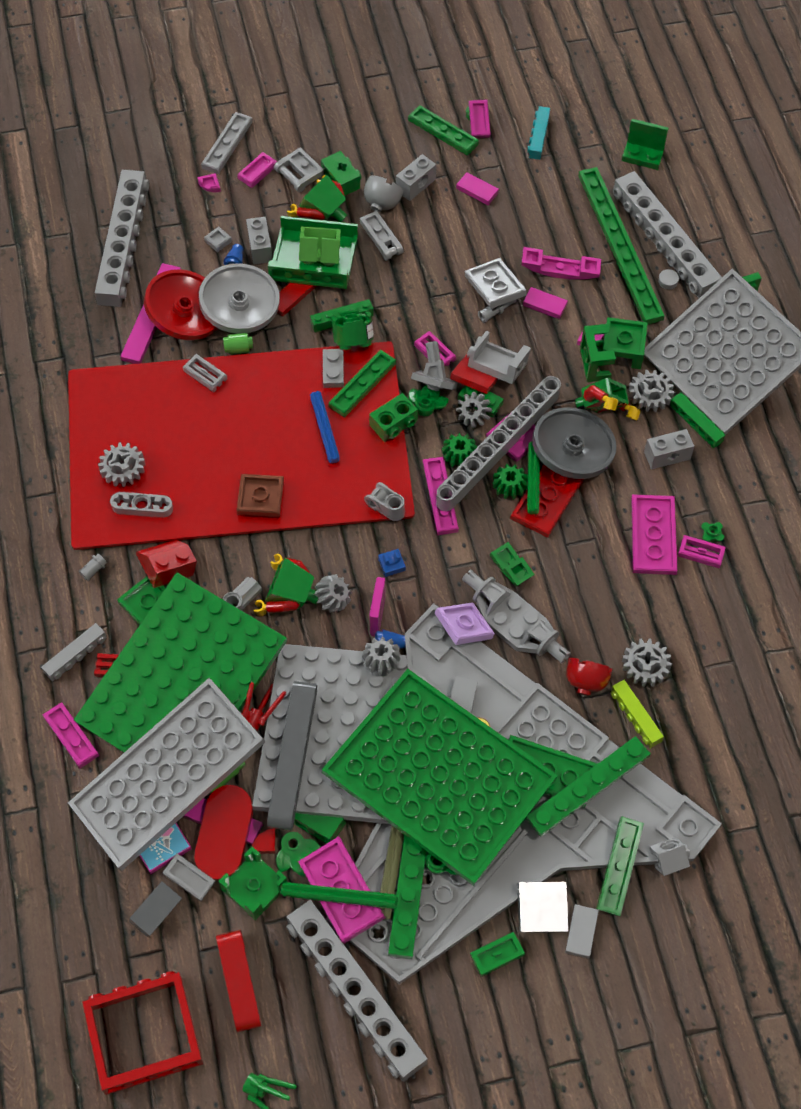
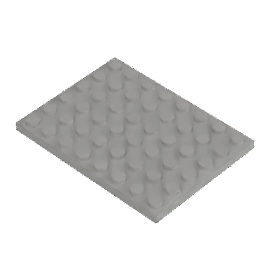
(343, 700)

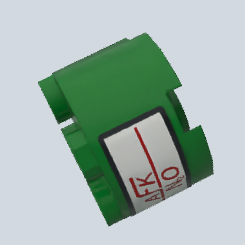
(352, 329)

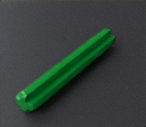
(533, 480)

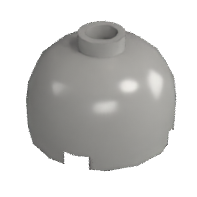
(381, 194)

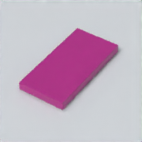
(654, 534)
(335, 868)

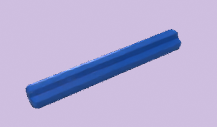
(324, 427)

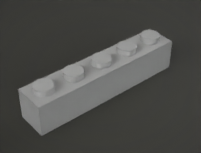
(74, 652)

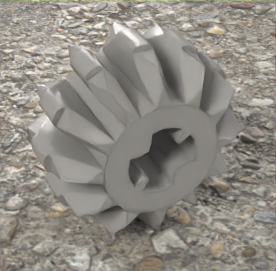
(470, 403)
(332, 593)
(381, 655)

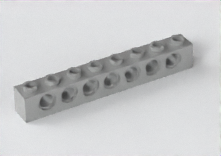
(665, 233)
(121, 238)
(309, 916)

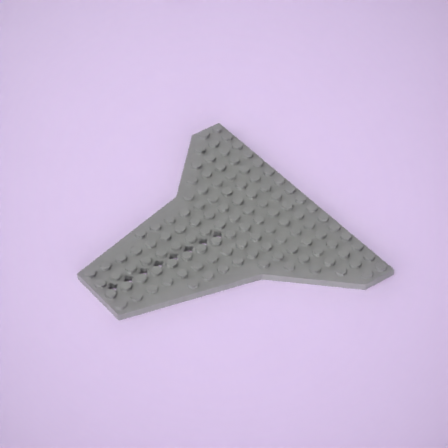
(519, 707)

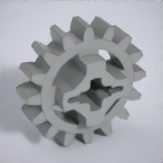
(653, 390)
(121, 464)
(656, 660)

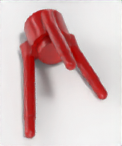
(255, 716)

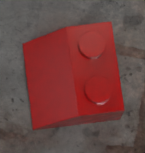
(166, 560)

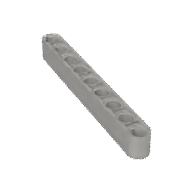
(497, 450)

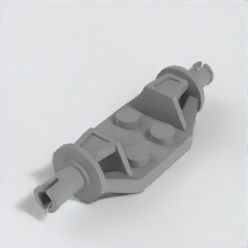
(514, 618)

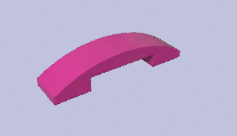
(560, 267)

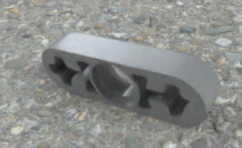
(135, 498)

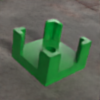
(626, 339)
(593, 353)
(253, 884)

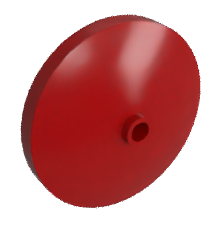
(174, 305)

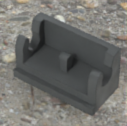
(155, 909)

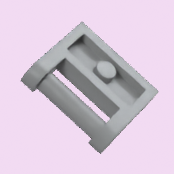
(303, 165)

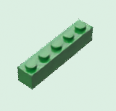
(322, 320)
(697, 420)

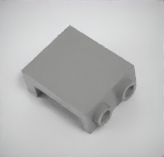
(497, 360)

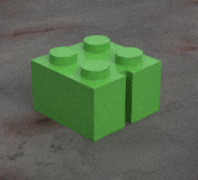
(319, 245)

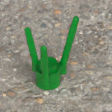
(257, 1086)

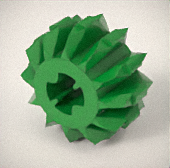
(457, 449)
(510, 481)

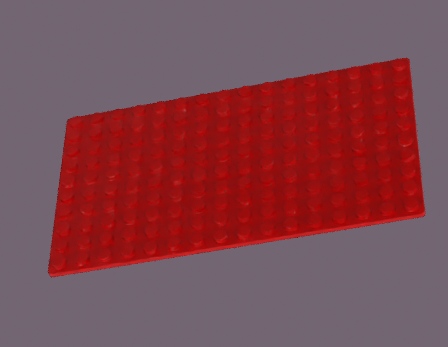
(205, 440)

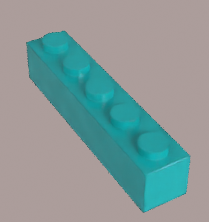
(538, 132)

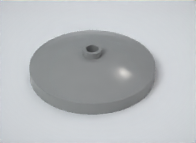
(239, 298)

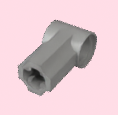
(243, 593)

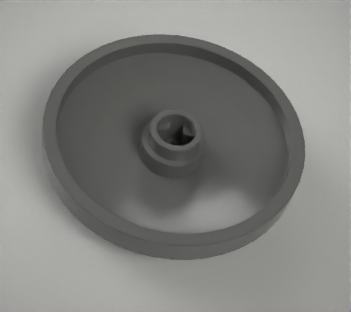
(574, 443)

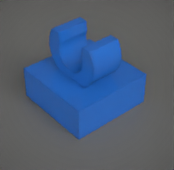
(391, 562)

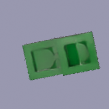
(511, 565)

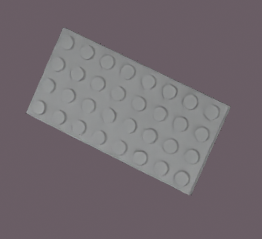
(165, 773)

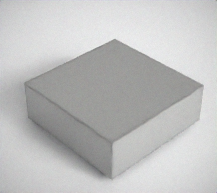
(218, 239)

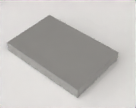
(495, 283)

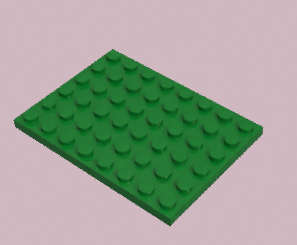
(171, 654)
(440, 776)

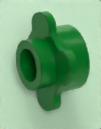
(712, 537)

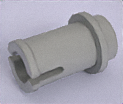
(92, 567)

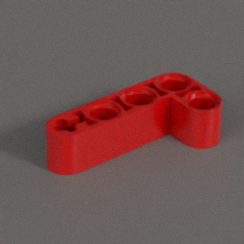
(238, 980)

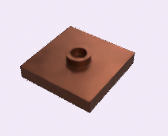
(260, 495)

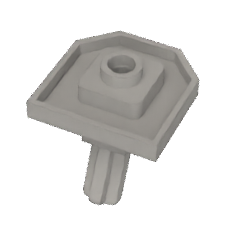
(434, 370)

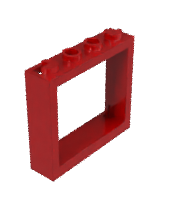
(155, 1070)

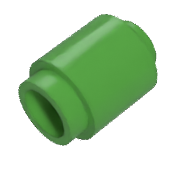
(238, 343)

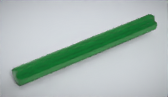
(339, 895)

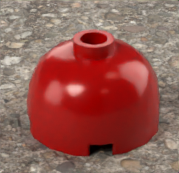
(587, 675)

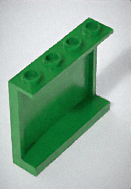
(286, 264)

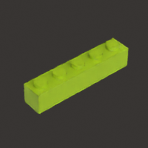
(636, 714)

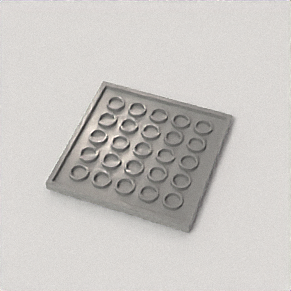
(728, 351)

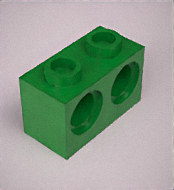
(390, 414)

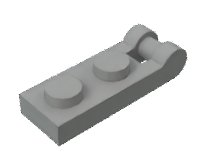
(381, 235)

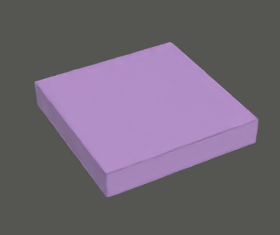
(464, 623)

